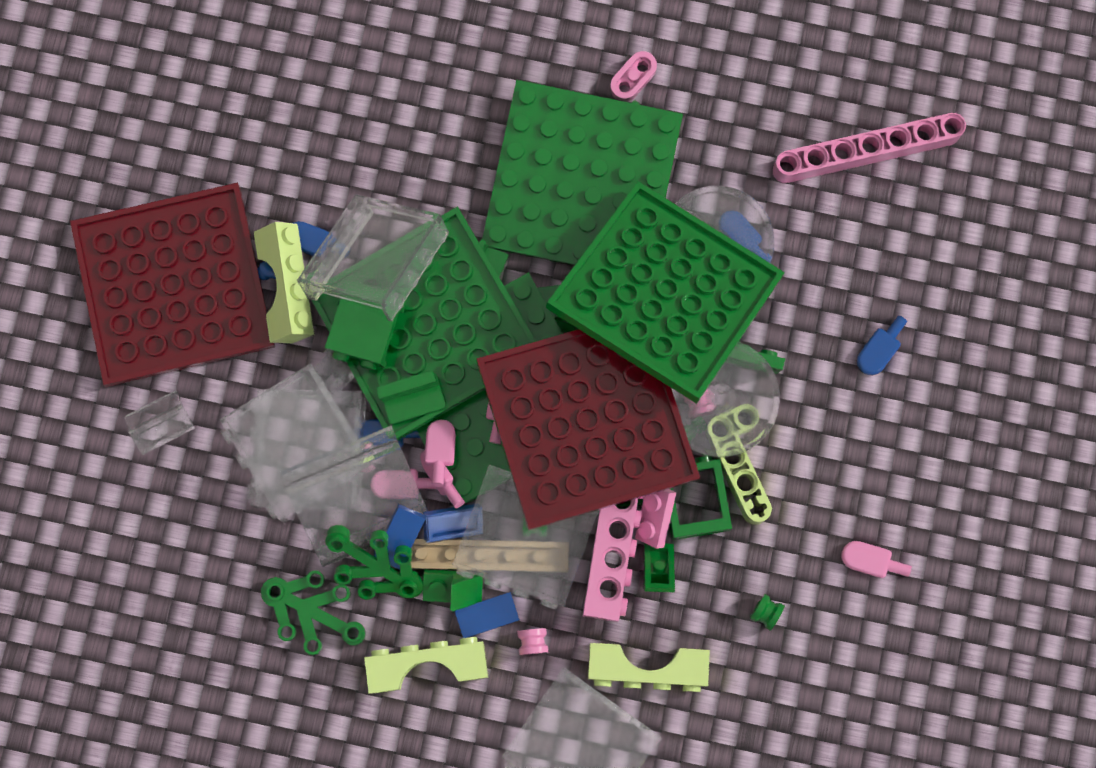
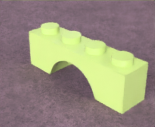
(290, 315)
(686, 668)
(387, 671)

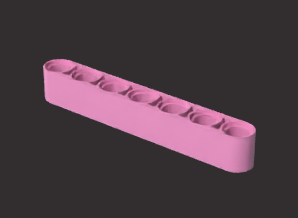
(878, 139)

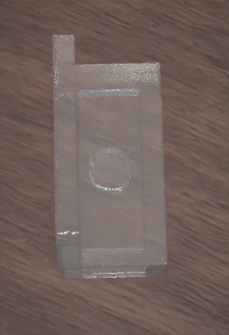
(158, 422)

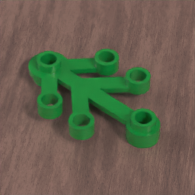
(405, 583)
(308, 609)

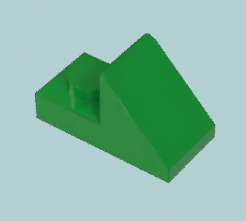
(659, 569)
(452, 588)

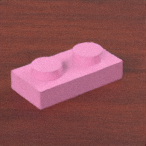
(656, 518)

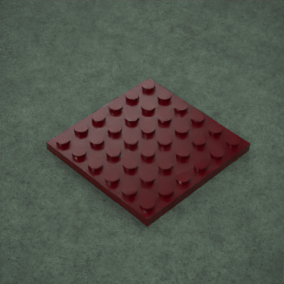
(171, 284)
(583, 427)

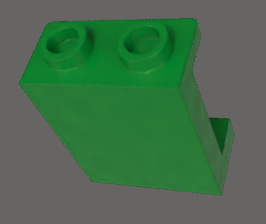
(361, 334)

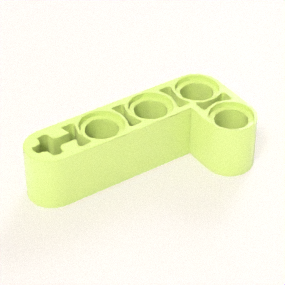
(745, 469)

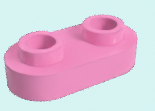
(632, 77)

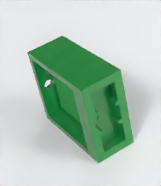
(705, 527)

